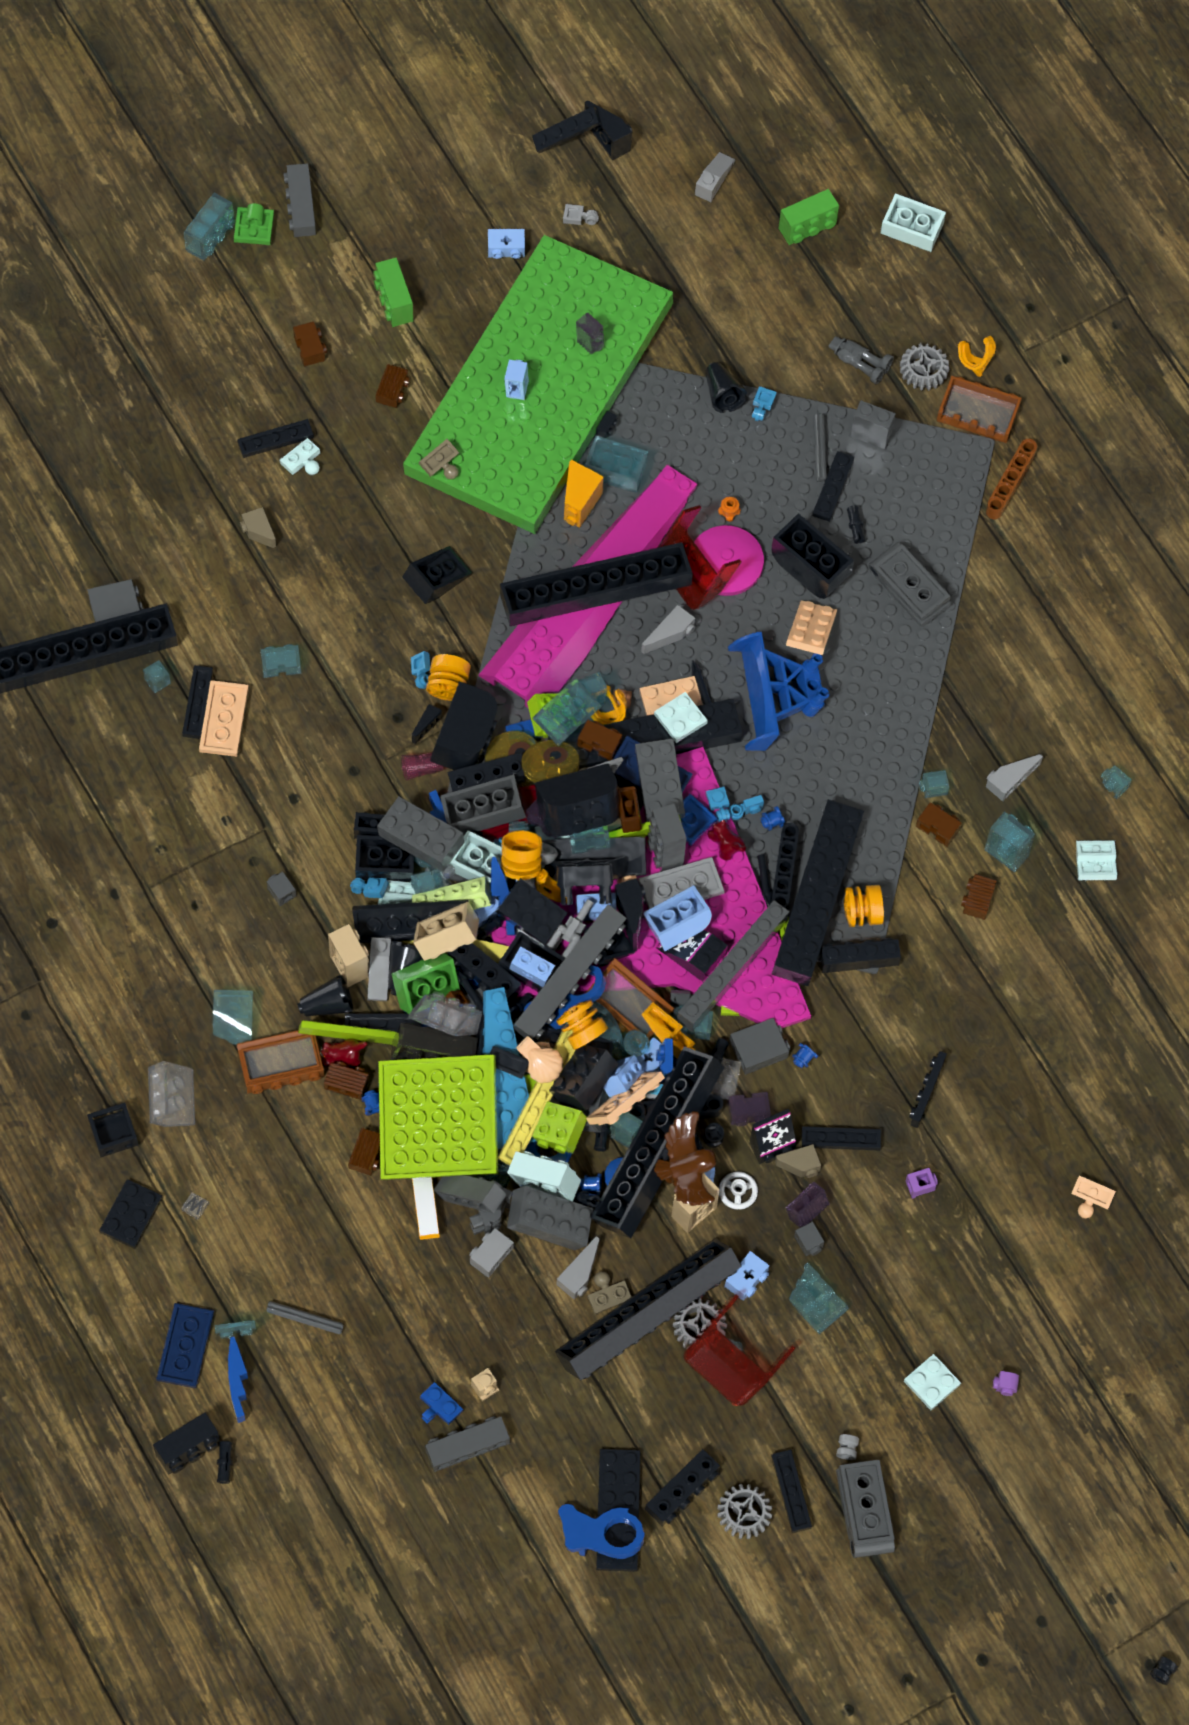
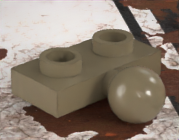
(439, 459)
(609, 1295)

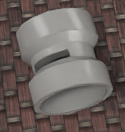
(847, 1447)

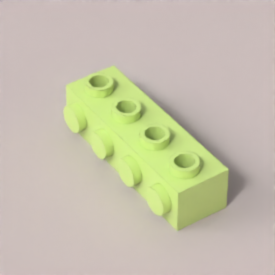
(474, 890)

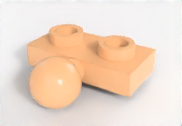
(1092, 1193)

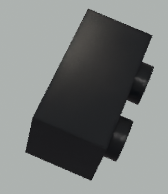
(606, 424)

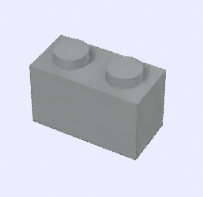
(491, 1252)

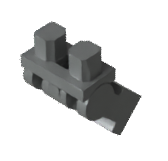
(488, 1221)

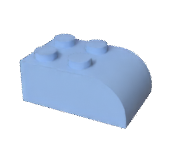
(678, 918)

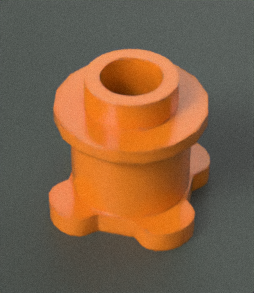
(729, 508)

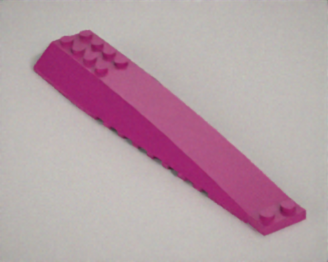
(548, 651)

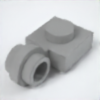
(575, 213)

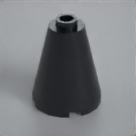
(724, 388)
(400, 958)
(327, 999)

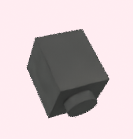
(281, 888)
(809, 1239)

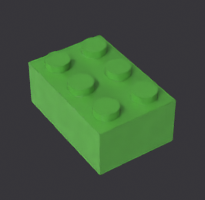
(808, 217)
(393, 292)
(424, 978)

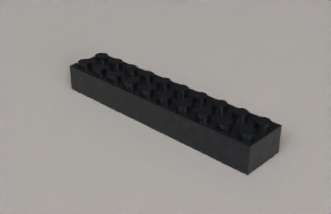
(596, 584)
(86, 647)
(721, 729)
(817, 893)
(635, 1180)
(648, 1309)

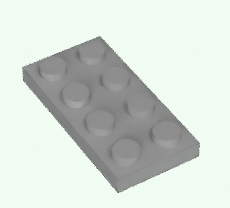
(671, 882)

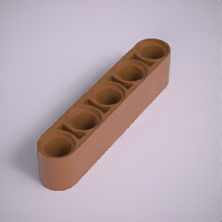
(1010, 486)

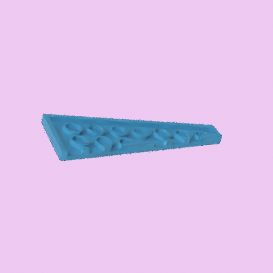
(510, 1090)

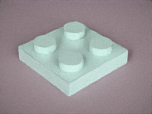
(680, 717)
(932, 1382)

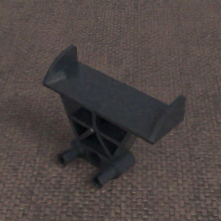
(596, 867)

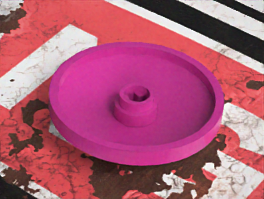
(729, 544)

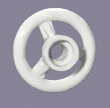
(741, 1184)

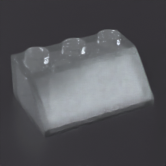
(447, 1014)
(171, 1095)

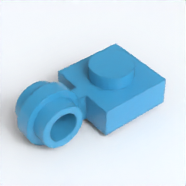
(763, 399)
(420, 664)
(718, 800)
(750, 806)
(373, 889)

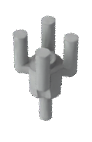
(570, 931)

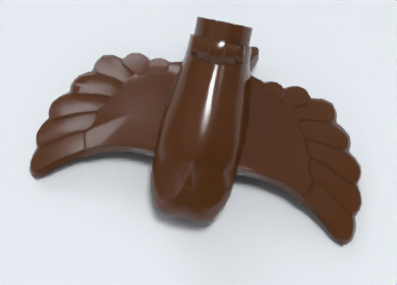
(686, 1162)

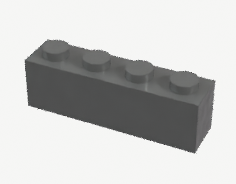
(300, 200)
(471, 1192)
(467, 1443)

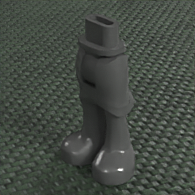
(853, 353)

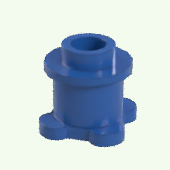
(772, 819)
(803, 1056)
(371, 1102)
(592, 1184)

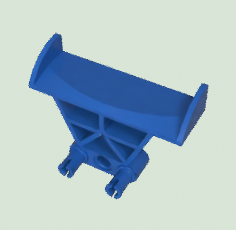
(761, 688)

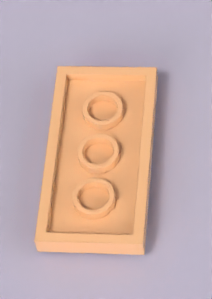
(811, 627)
(223, 718)
(621, 1103)

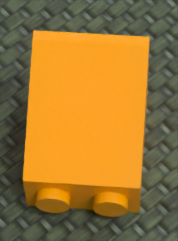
(582, 493)

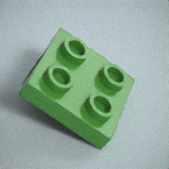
(254, 225)

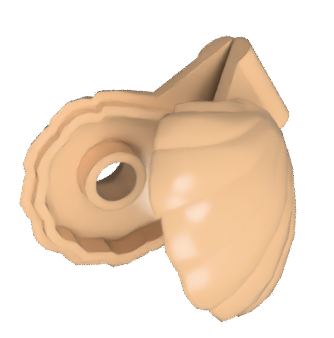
(543, 1063)

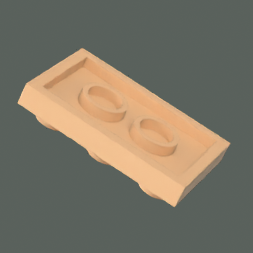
(660, 694)

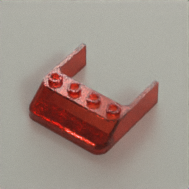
(705, 580)
(726, 1365)

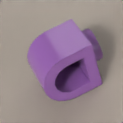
(1006, 1383)

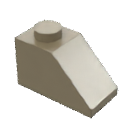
(258, 528)
(800, 1162)

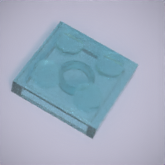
(244, 1328)

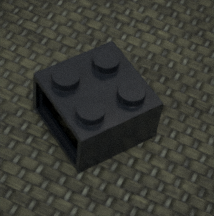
(114, 1131)

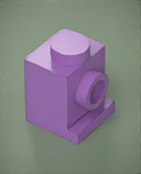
(925, 1176)

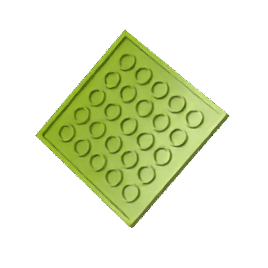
(438, 1117)

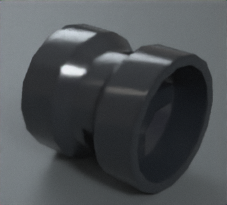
(715, 1131)
(1163, 1670)

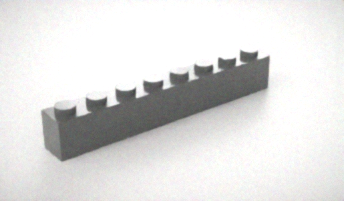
(732, 966)
(568, 974)

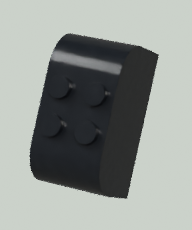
(811, 557)
(466, 728)
(578, 800)

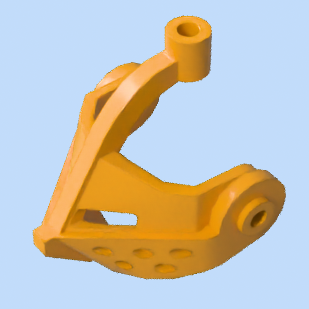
(980, 363)
(618, 713)
(544, 880)

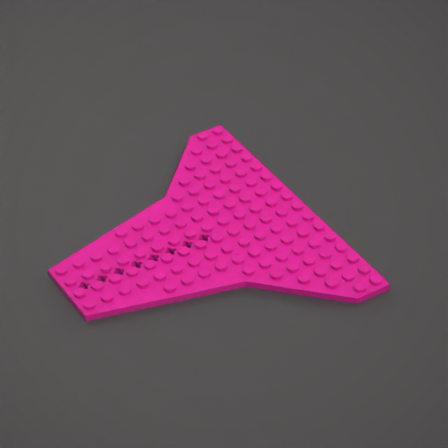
(756, 992)

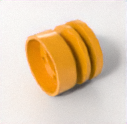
(445, 675)
(521, 855)
(865, 905)
(582, 1024)

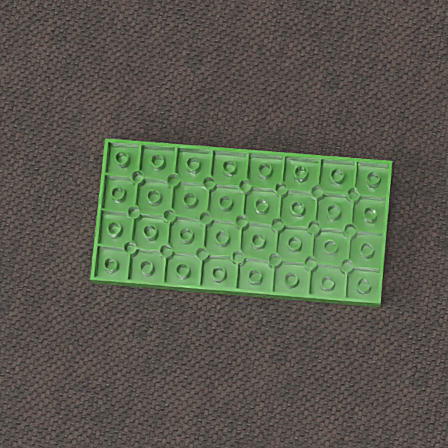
(520, 450)

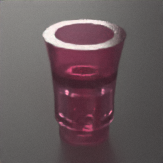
(418, 765)

